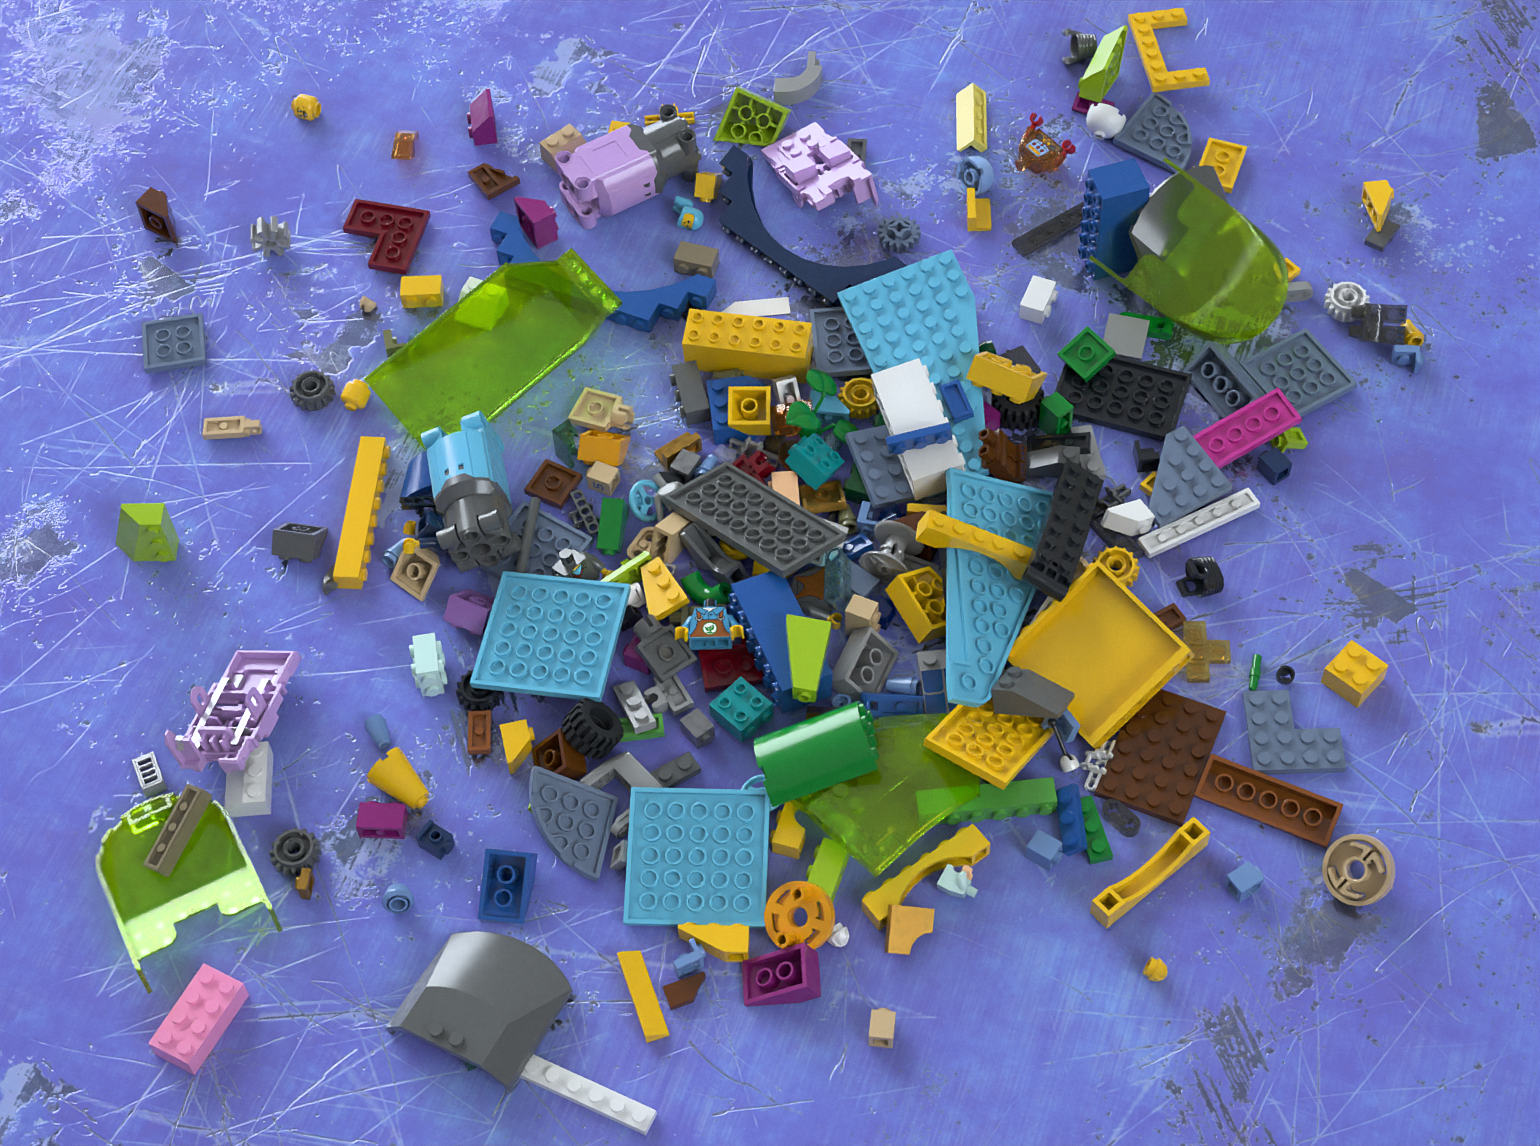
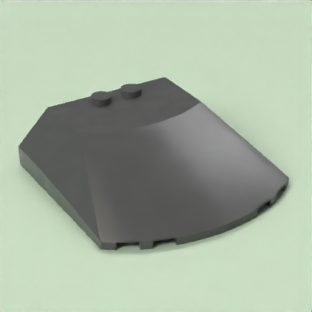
(1158, 225)
(485, 1002)

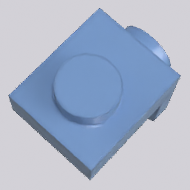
(1066, 725)

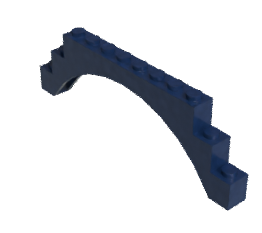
(745, 223)

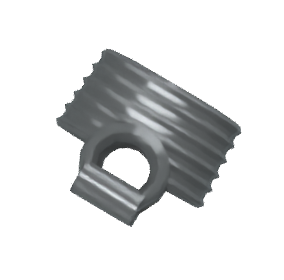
(1080, 46)

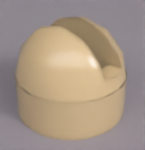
(367, 304)

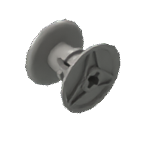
(894, 541)

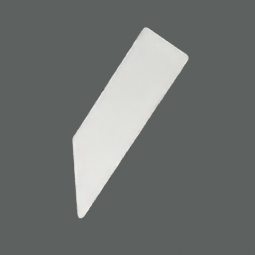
(760, 307)

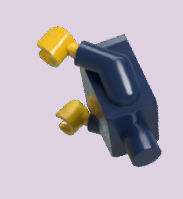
(425, 534)

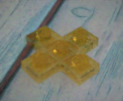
(1205, 651)

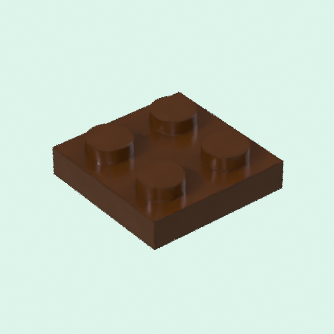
(553, 483)

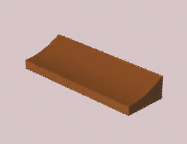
(1268, 800)

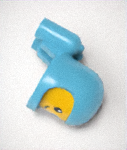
(689, 216)

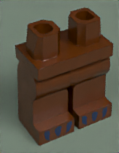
(1002, 456)

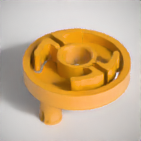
(805, 896)

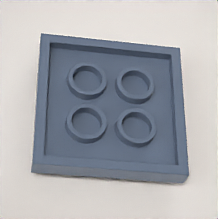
(174, 343)

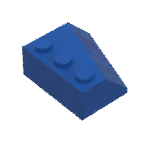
(718, 403)

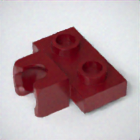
(755, 465)

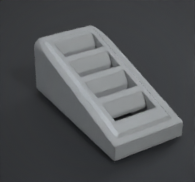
(152, 787)

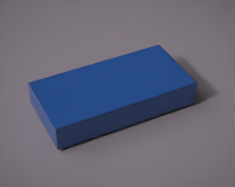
(956, 401)

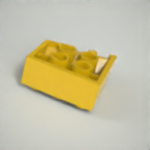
(1004, 378)
(920, 602)

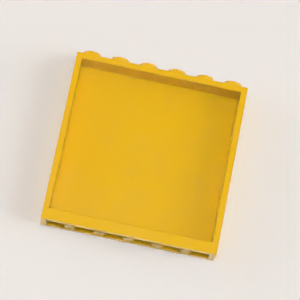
(1102, 650)

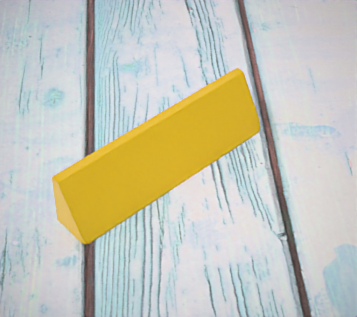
(643, 995)

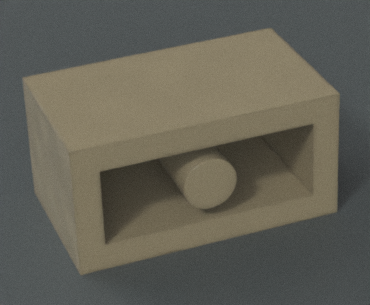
(696, 259)

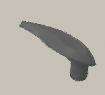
(329, 583)

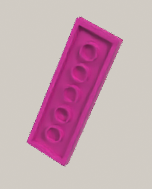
(1248, 428)

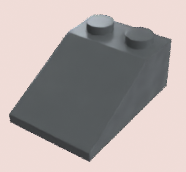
(1029, 694)

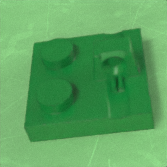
(1086, 354)

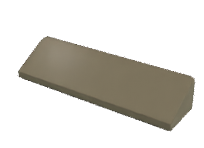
(177, 830)

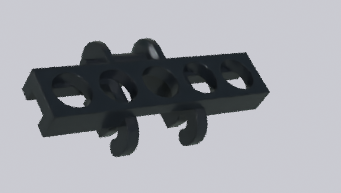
(415, 504)

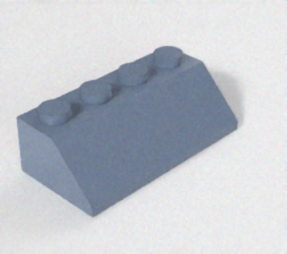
(1222, 379)

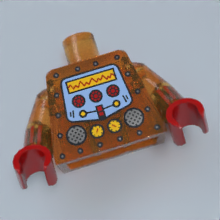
(1040, 151)

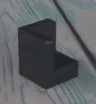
(1145, 459)

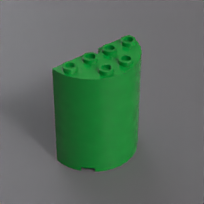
(817, 753)

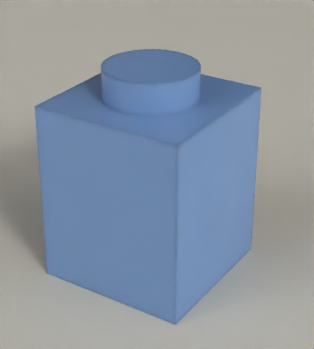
(1044, 850)

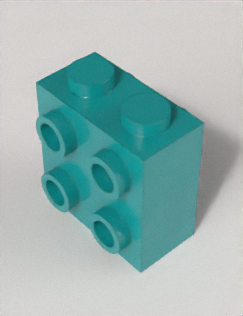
(813, 460)
(741, 709)

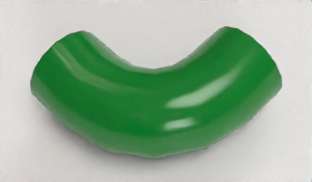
(700, 591)

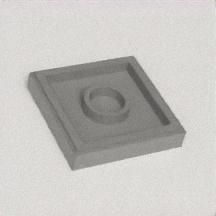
(1126, 335)

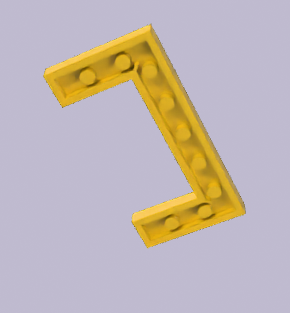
(1156, 71)

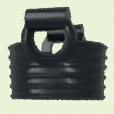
(1204, 574)

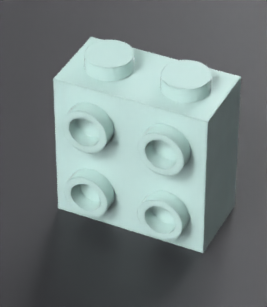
(428, 664)

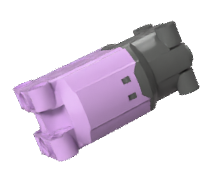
(626, 167)

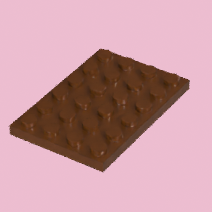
(1162, 756)

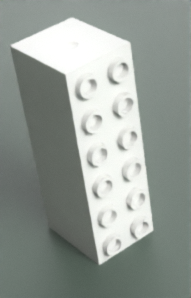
(910, 404)

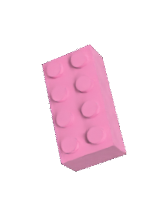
(199, 1019)

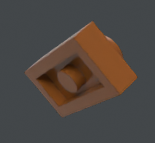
(479, 732)

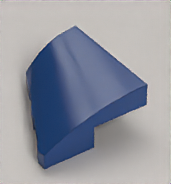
(417, 477)

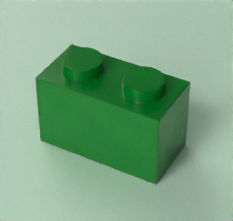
(1055, 415)

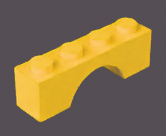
(789, 835)

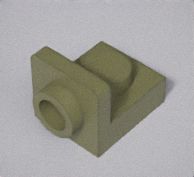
(391, 343)

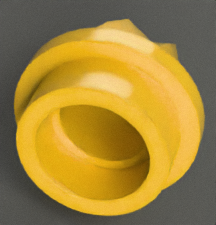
(1155, 969)

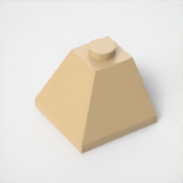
(416, 571)

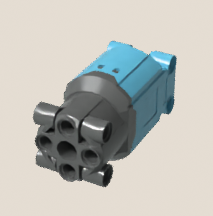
(471, 493)

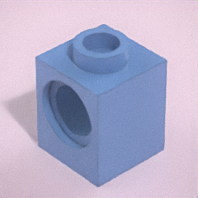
(1244, 881)

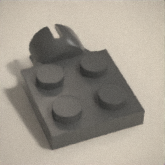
(660, 650)

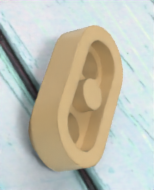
(640, 543)

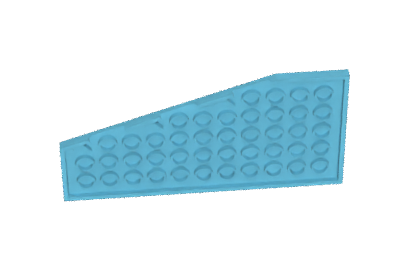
(927, 316)

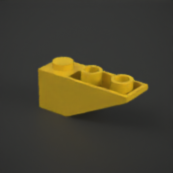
(721, 941)

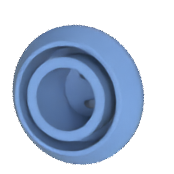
(397, 898)

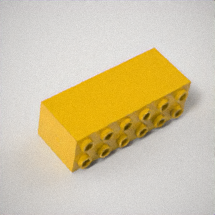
(751, 343)

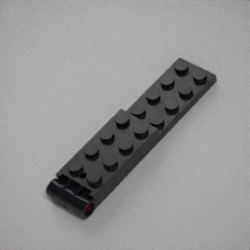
(1063, 531)

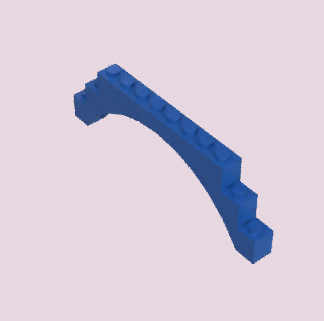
(639, 308)

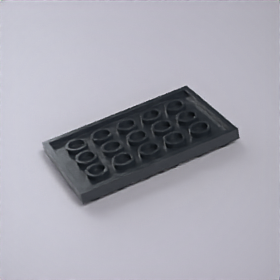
(1128, 397)

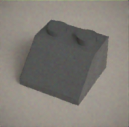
(298, 541)

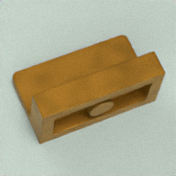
(668, 452)

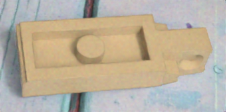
(230, 427)

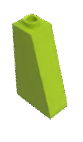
(807, 653)

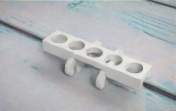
(1094, 769)

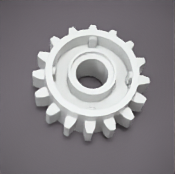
(1342, 298)

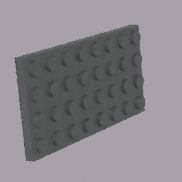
(755, 519)

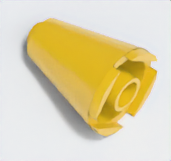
(399, 779)

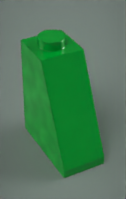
(612, 525)

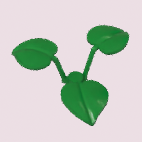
(800, 413)

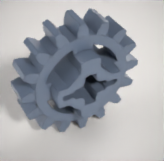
(899, 233)

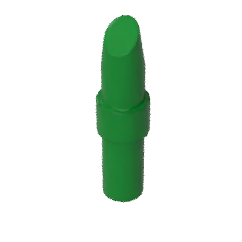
(1255, 672)

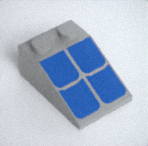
(932, 677)

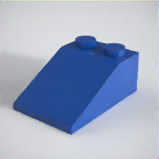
(506, 885)

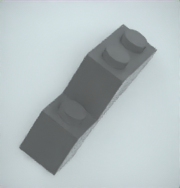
(710, 556)

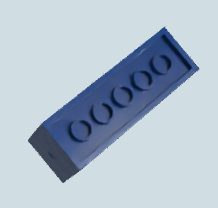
(1109, 210)
(762, 609)

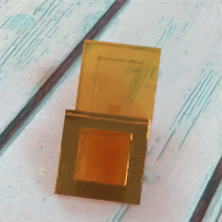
(404, 144)

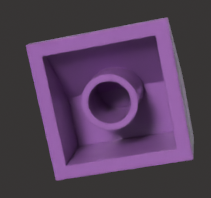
(469, 611)

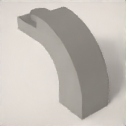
(800, 88)

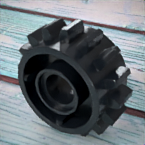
(476, 700)

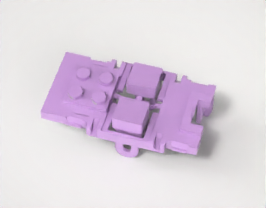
(798, 159)

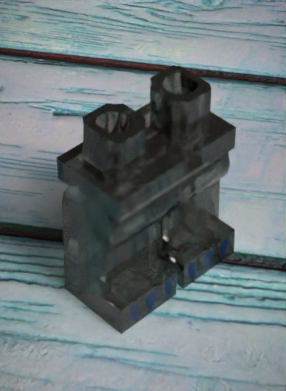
(1373, 320)

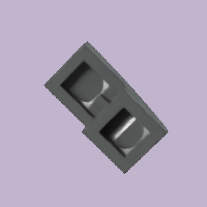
(1380, 239)

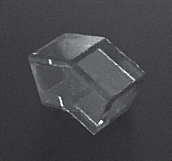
(725, 454)

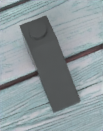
(1050, 460)

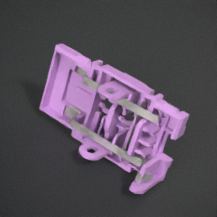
(251, 681)

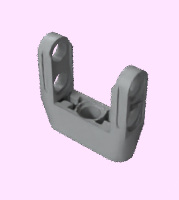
(629, 774)

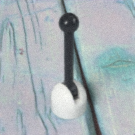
(1068, 761)

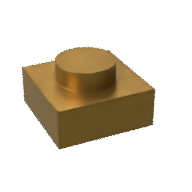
(305, 883)

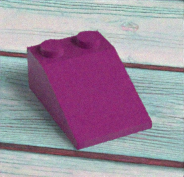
(782, 977)

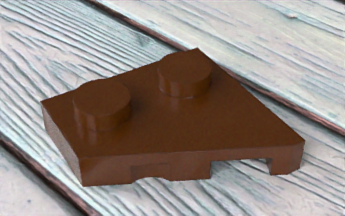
(491, 180)

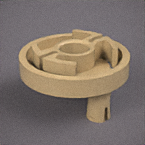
(1373, 882)

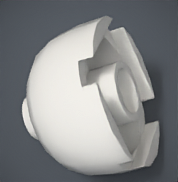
(1104, 121)

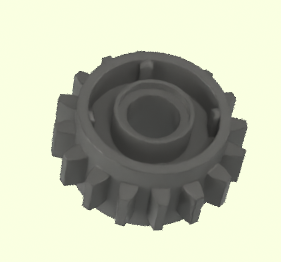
(312, 390)
(292, 841)

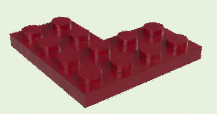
(397, 230)
(725, 666)

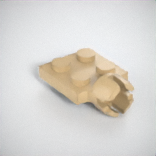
(601, 411)

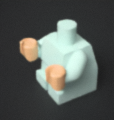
(957, 883)

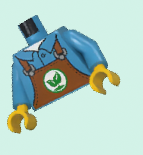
(709, 628)

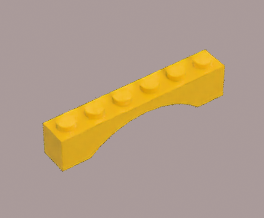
(944, 531)
(963, 849)
(1124, 895)

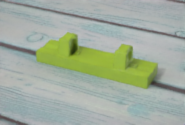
(630, 570)

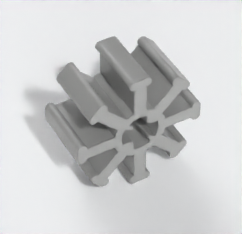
(270, 236)

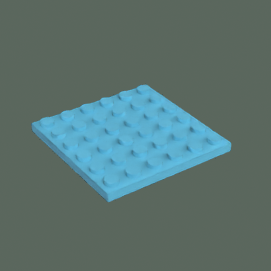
(551, 636)
(697, 857)

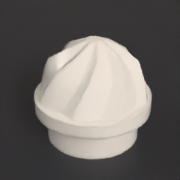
(839, 936)

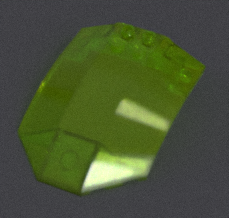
(899, 802)

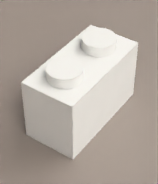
(1038, 299)

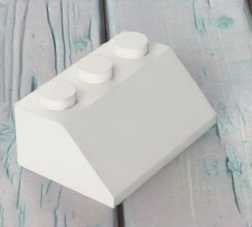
(251, 790)

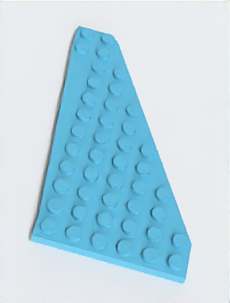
(981, 594)

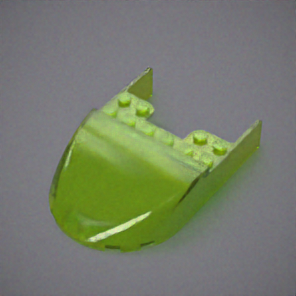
(1220, 279)
(207, 874)

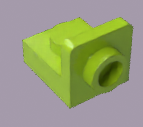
(1292, 438)

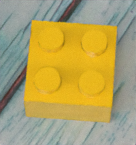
(1354, 673)

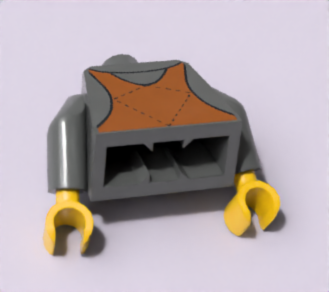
(809, 593)

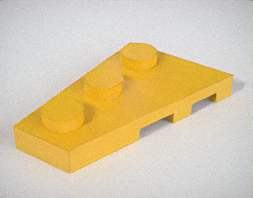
(661, 590)

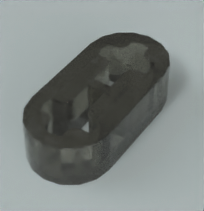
(1121, 817)

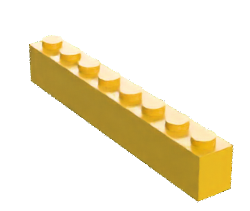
(361, 513)

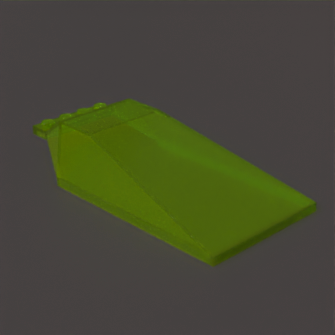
(494, 344)

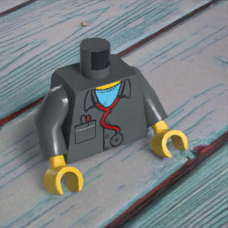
(579, 566)

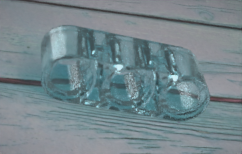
(837, 579)

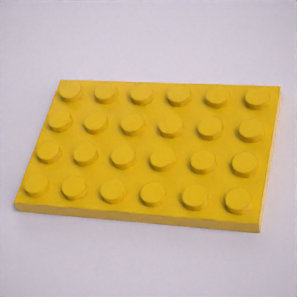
(988, 742)

